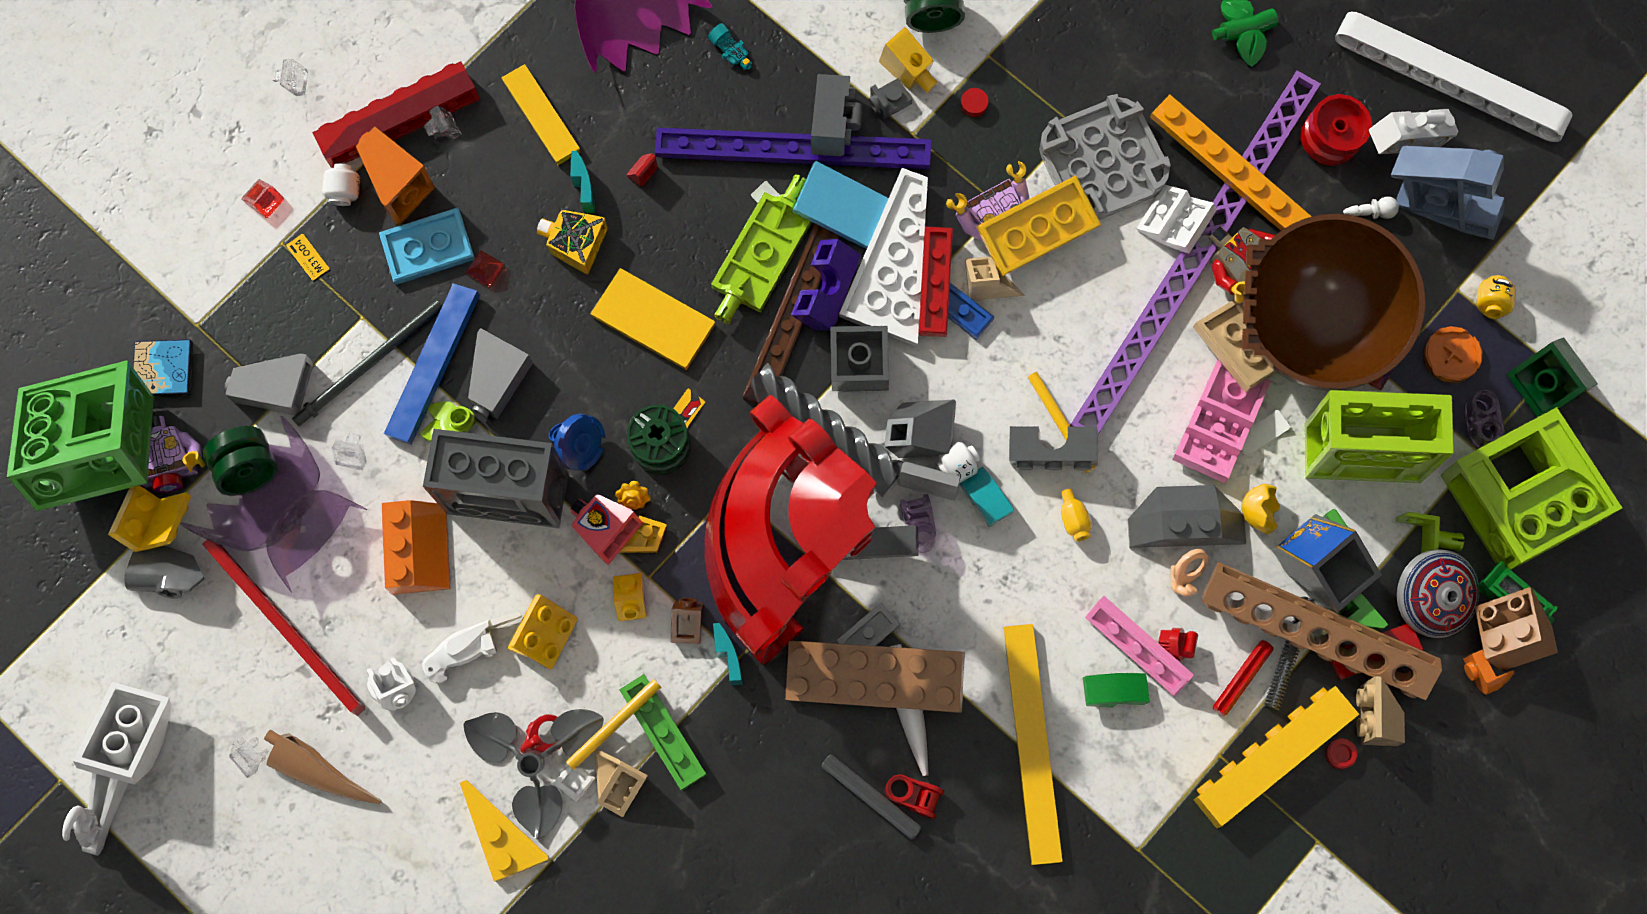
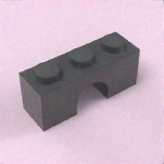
(1078, 451)

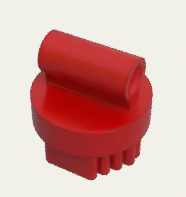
(1179, 643)

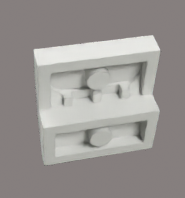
(1176, 219)

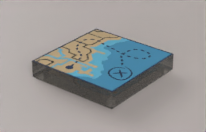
(165, 366)

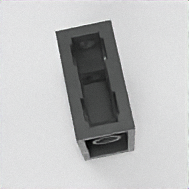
(496, 478)

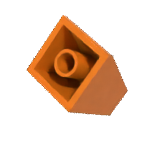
(395, 175)

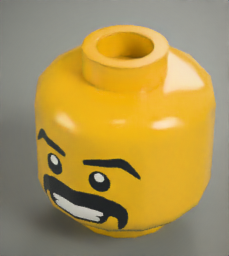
(1496, 297)

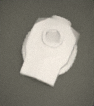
(391, 685)

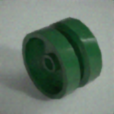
(934, 15)
(240, 460)

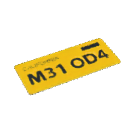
(307, 257)

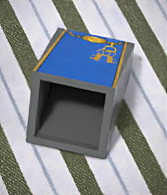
(1328, 561)

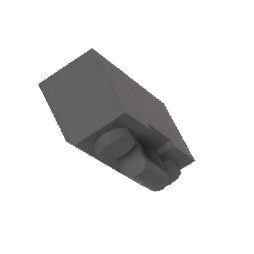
(830, 127)

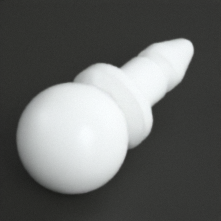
(1385, 208)

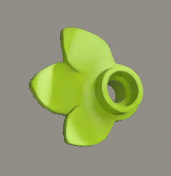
(447, 417)

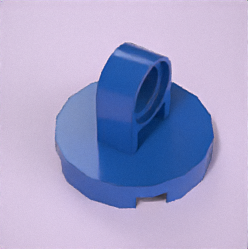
(578, 441)

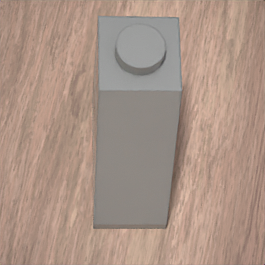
(495, 374)
(271, 384)

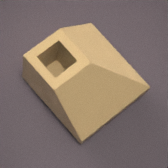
(1381, 715)

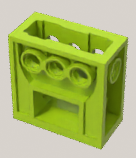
(1378, 436)
(1563, 482)

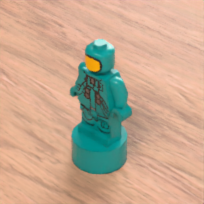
(734, 52)

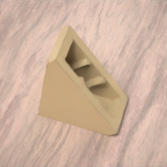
(986, 282)
(616, 782)

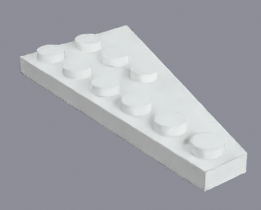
(891, 271)

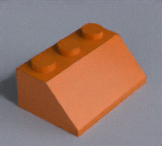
(415, 547)

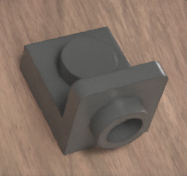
(889, 98)

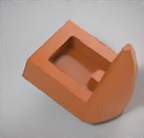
(1481, 672)

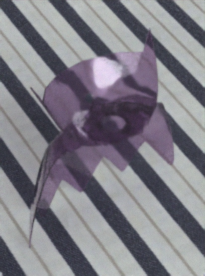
(266, 514)

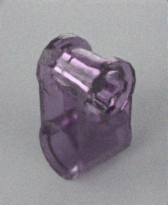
(920, 513)

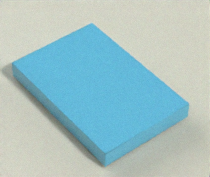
(840, 204)
(426, 246)

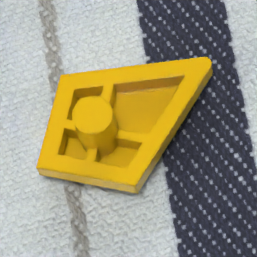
(646, 538)

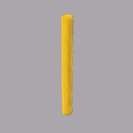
(1051, 406)
(613, 724)

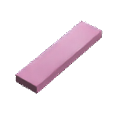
(1139, 646)

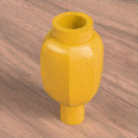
(1075, 517)

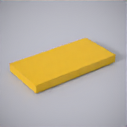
(1038, 225)
(653, 319)

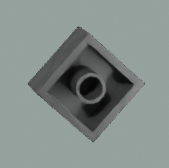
(859, 358)

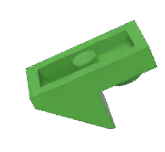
(1365, 613)

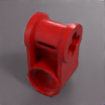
(916, 795)

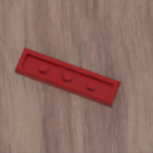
(935, 282)

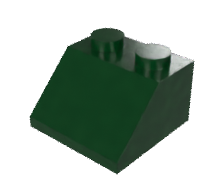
(1552, 377)

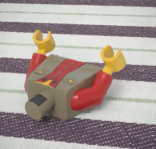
(1230, 260)

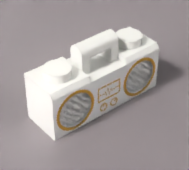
(1413, 129)

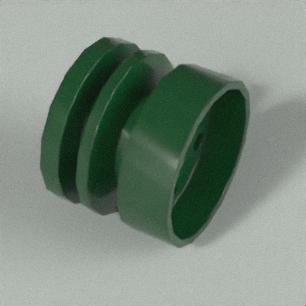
(656, 455)

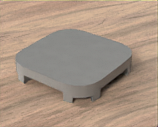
(1109, 154)

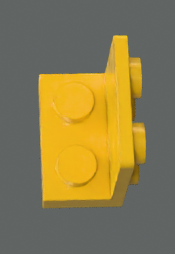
(147, 520)

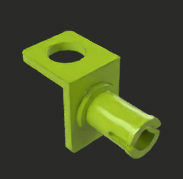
(1431, 535)

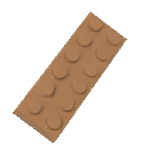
(875, 676)

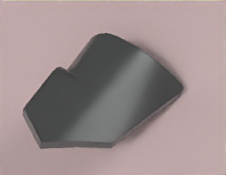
(163, 572)

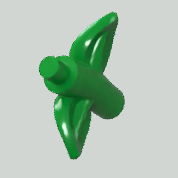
(1245, 28)

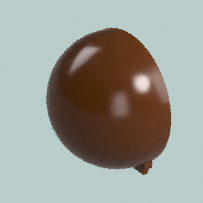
(1332, 302)

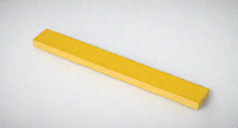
(1032, 745)

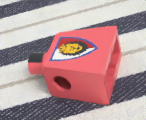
(604, 525)

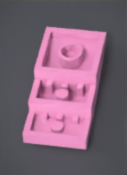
(1219, 425)

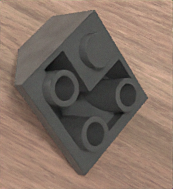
(921, 429)

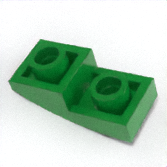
(1115, 689)

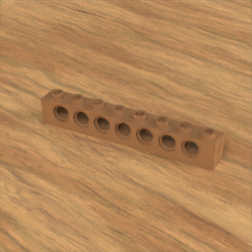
(1367, 641)

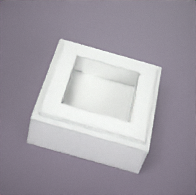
(574, 782)

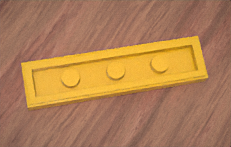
(540, 114)

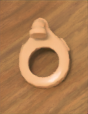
(1180, 579)

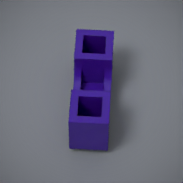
(837, 266)

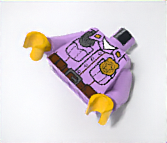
(991, 202)
(172, 451)

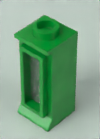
(1503, 582)

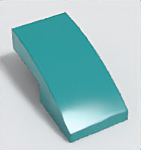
(581, 179)
(987, 497)
(724, 648)

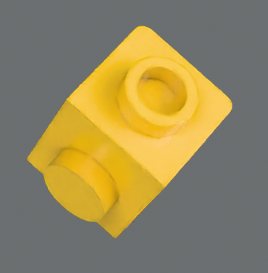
(629, 597)

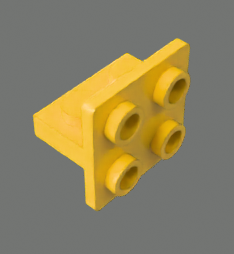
(543, 632)

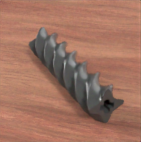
(851, 440)

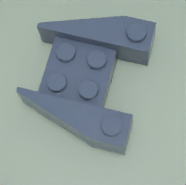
(1452, 187)

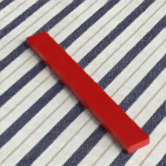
(283, 625)

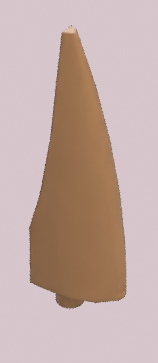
(307, 766)

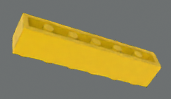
(1275, 757)

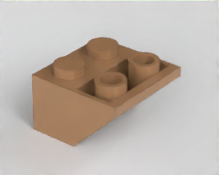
(1515, 630)

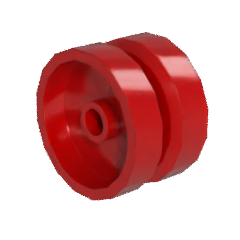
(1336, 130)

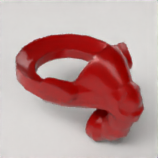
(532, 740)

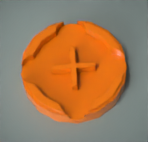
(1452, 354)

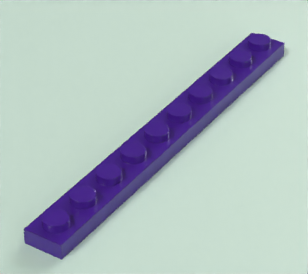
(789, 148)

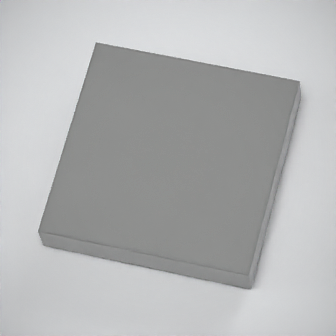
(929, 481)

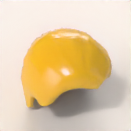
(1260, 507)

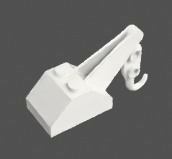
(117, 746)

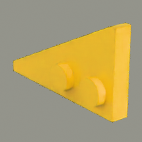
(503, 843)

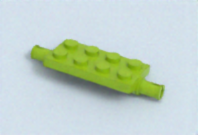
(761, 252)

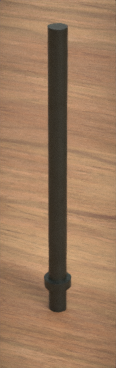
(367, 363)

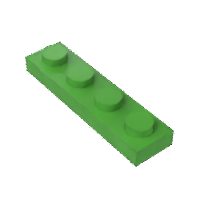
(665, 736)

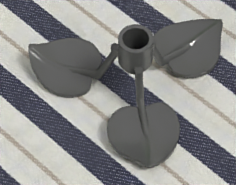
(536, 806)

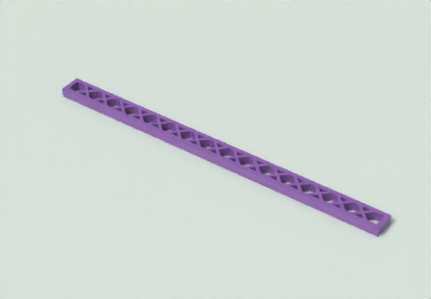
(1183, 274)

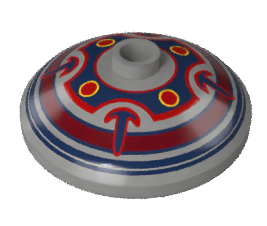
(1425, 589)

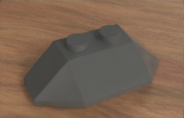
(1186, 518)

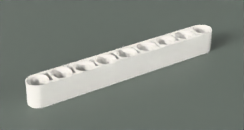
(1454, 77)

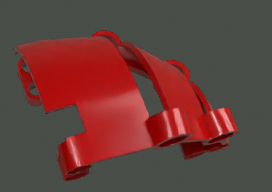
(824, 513)

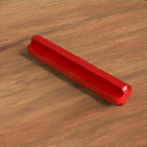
(1243, 677)

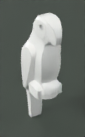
(464, 647)

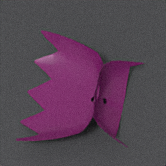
(611, 25)

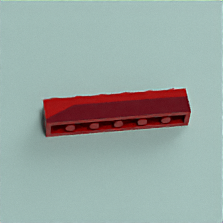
(397, 113)

